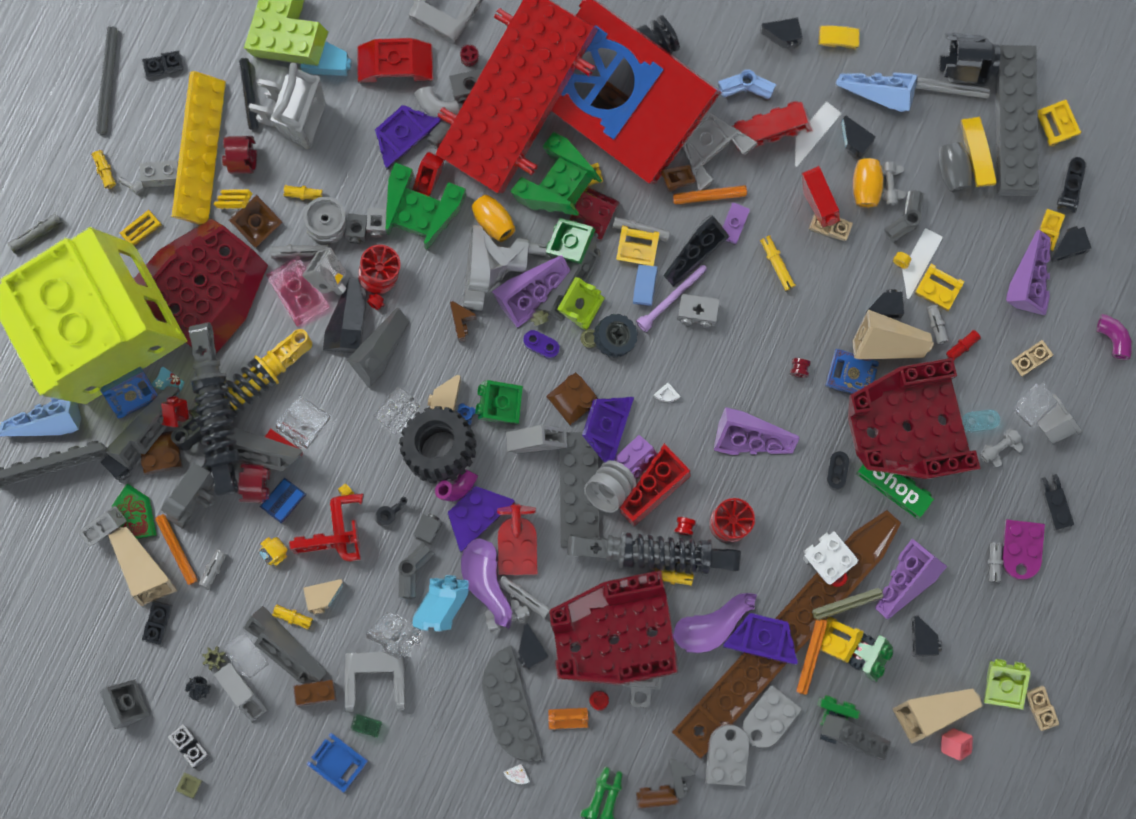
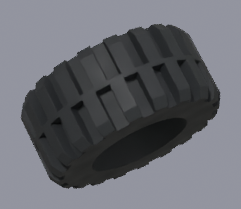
(428, 424)

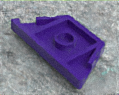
(402, 132)
(606, 425)
(475, 514)
(763, 638)

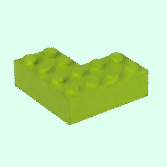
(281, 36)

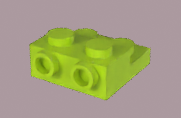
(1007, 684)

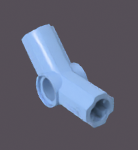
(735, 85)

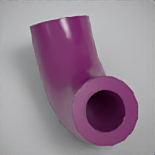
(1118, 334)
(457, 488)

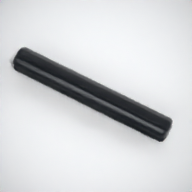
(248, 92)

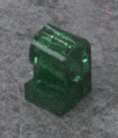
(365, 725)

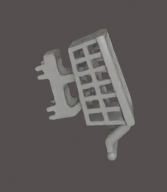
(295, 107)

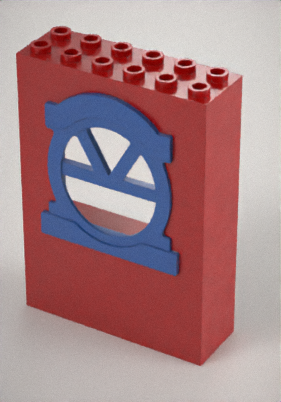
(661, 110)

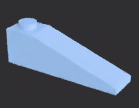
(890, 91)
(50, 419)

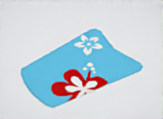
(166, 379)

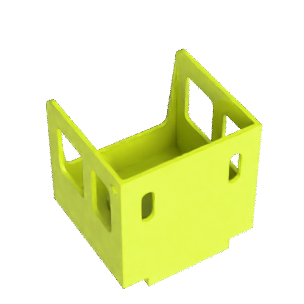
(84, 317)

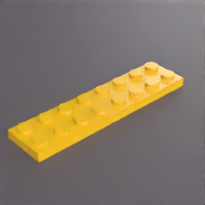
(198, 148)

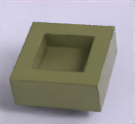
(189, 785)

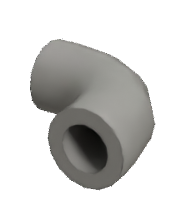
(432, 104)

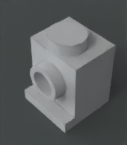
(376, 215)

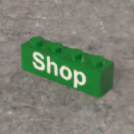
(899, 490)

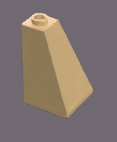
(889, 339)
(141, 572)
(929, 714)

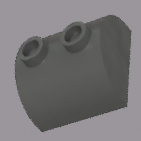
(124, 703)

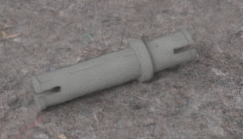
(618, 222)
(30, 235)
(289, 251)
(542, 609)

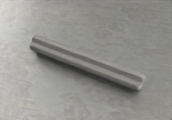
(954, 88)

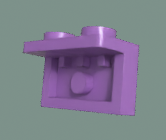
(637, 456)

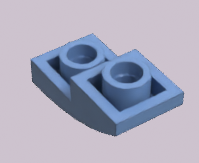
(645, 285)

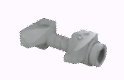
(890, 194)
(991, 452)
(519, 615)

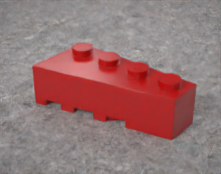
(776, 124)

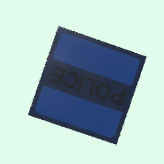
(283, 500)

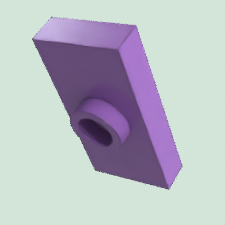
(735, 221)

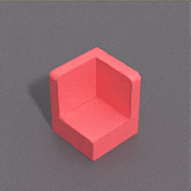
(956, 744)

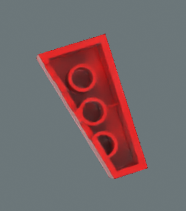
(655, 485)

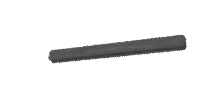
(106, 81)

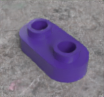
(540, 344)

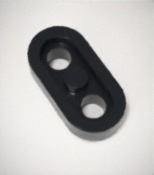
(837, 471)

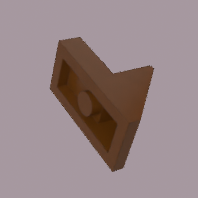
(678, 177)
(461, 315)

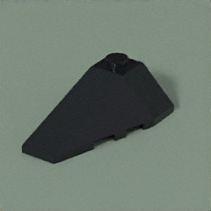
(700, 244)
(346, 325)

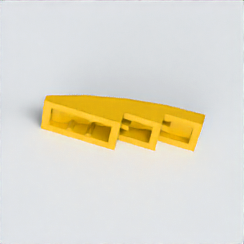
(978, 151)

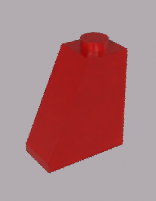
(820, 197)

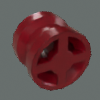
(469, 51)
(800, 367)

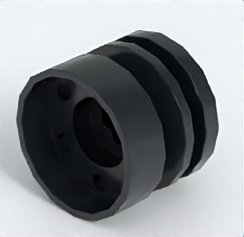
(662, 34)

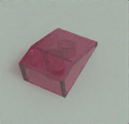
(295, 292)

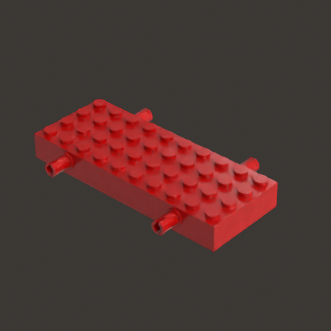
(516, 92)

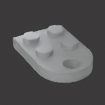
(771, 717)
(727, 758)

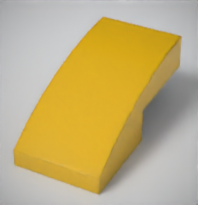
(838, 36)
(1051, 225)

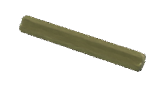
(847, 604)

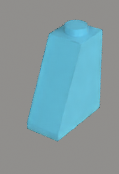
(332, 62)

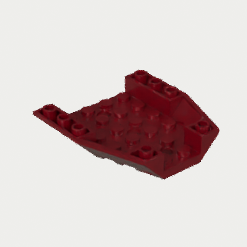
(228, 285)
(913, 396)
(620, 610)

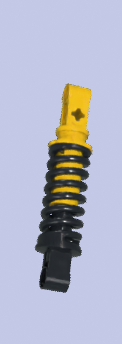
(261, 373)

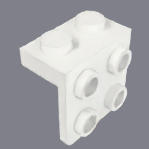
(830, 557)

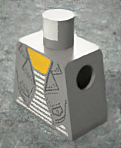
(326, 272)

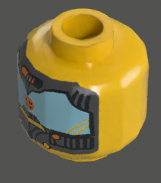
(273, 551)

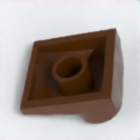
(255, 221)
(572, 398)
(162, 456)
(662, 797)

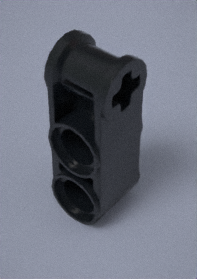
(1069, 196)

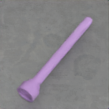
(645, 322)

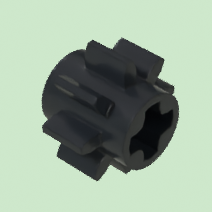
(197, 688)

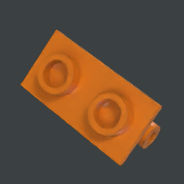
(568, 718)

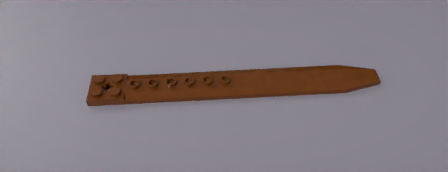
(753, 673)

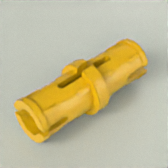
(103, 169)
(302, 192)
(676, 577)
(292, 617)

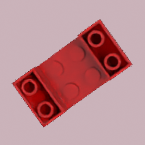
(394, 59)

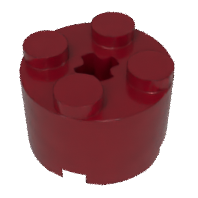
(239, 154)
(253, 483)

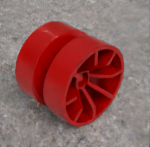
(379, 269)
(732, 520)

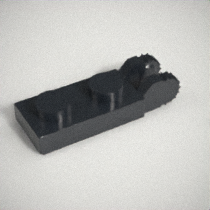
(1056, 504)

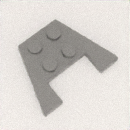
(707, 141)

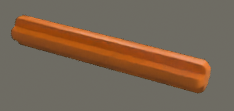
(711, 194)
(176, 549)
(812, 656)

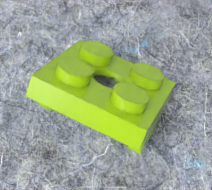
(591, 298)

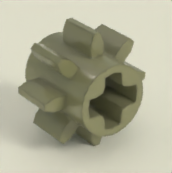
(208, 657)

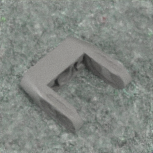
(441, 23)
(373, 663)

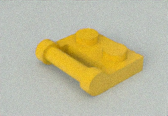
(1063, 120)
(637, 252)
(936, 292)
(837, 646)

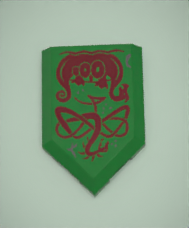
(137, 511)

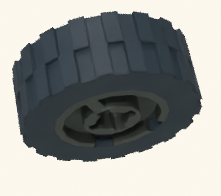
(607, 342)

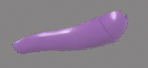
(480, 569)
(709, 631)

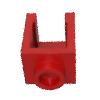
(174, 411)

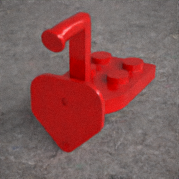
(340, 538)
(515, 545)

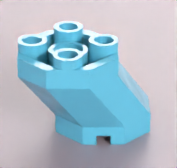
(441, 603)

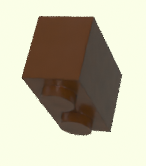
(315, 693)

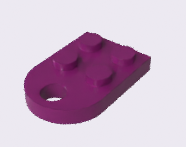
(1023, 547)

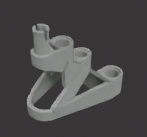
(487, 271)

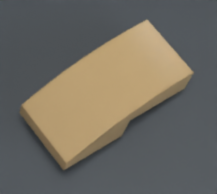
(839, 230)
(1032, 358)
(1041, 708)

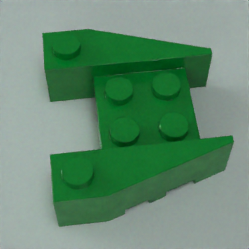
(563, 182)
(419, 212)

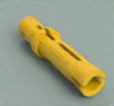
(777, 262)

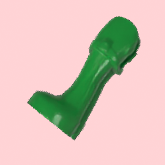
(593, 810)

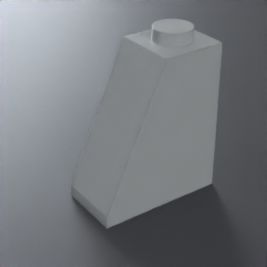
(536, 439)
(240, 692)

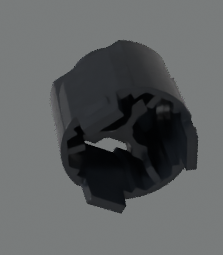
(970, 59)

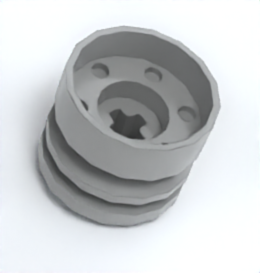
(610, 486)

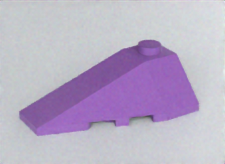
(1029, 283)
(525, 292)
(746, 433)
(912, 576)

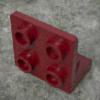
(595, 210)

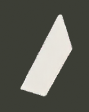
(820, 124)
(920, 257)

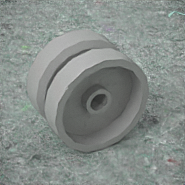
(325, 231)

